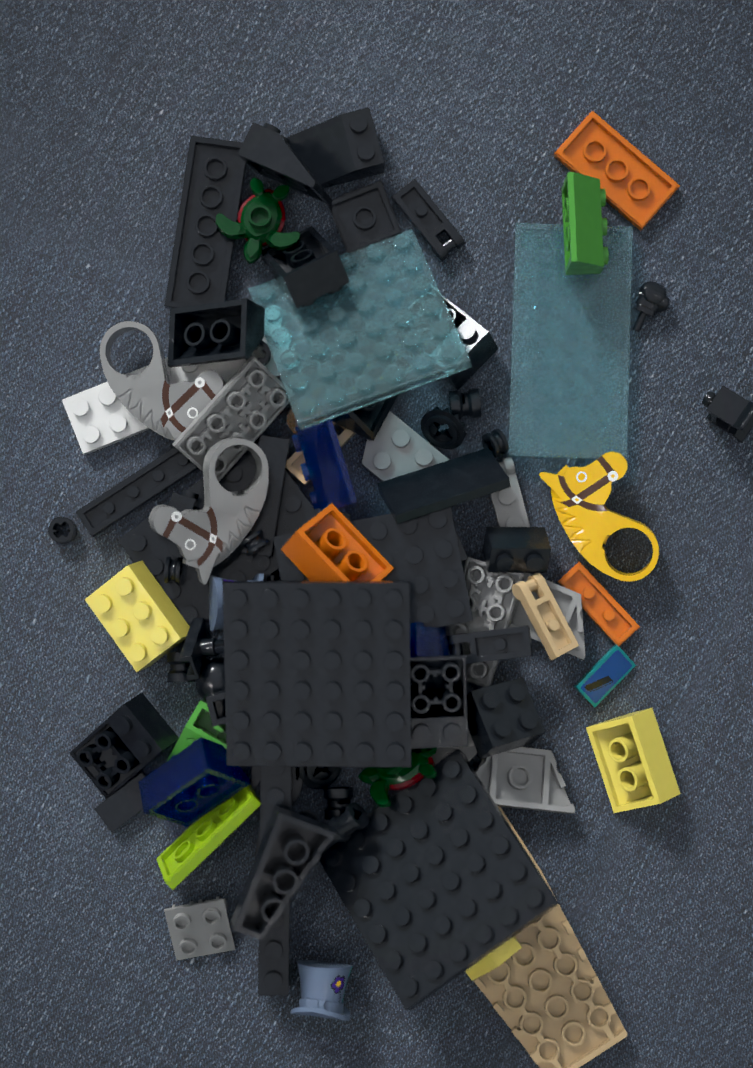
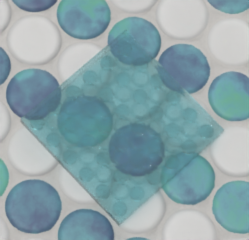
(367, 339)

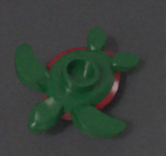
(260, 221)
(398, 778)

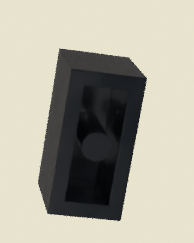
(516, 549)

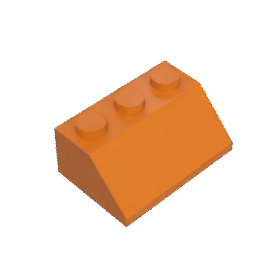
(335, 550)

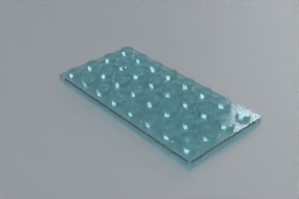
(569, 348)

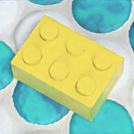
(138, 615)

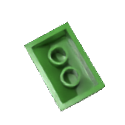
(583, 225)

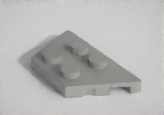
(398, 451)
(571, 607)
(525, 780)

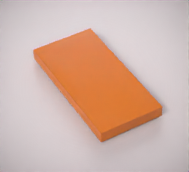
(630, 179)

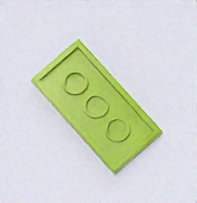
(205, 836)

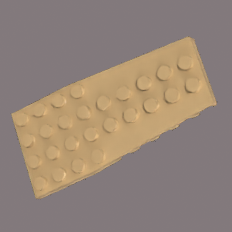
(552, 994)

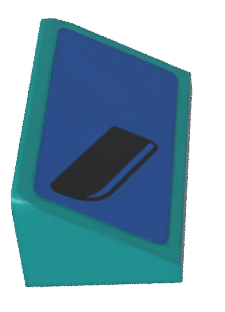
(604, 675)

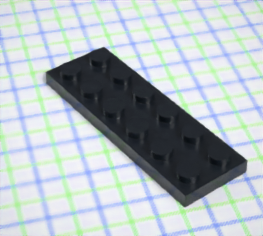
(200, 250)

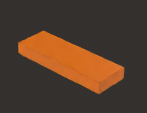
(599, 604)

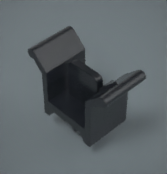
(730, 412)

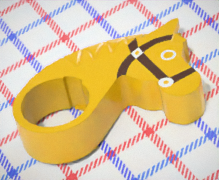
(580, 505)

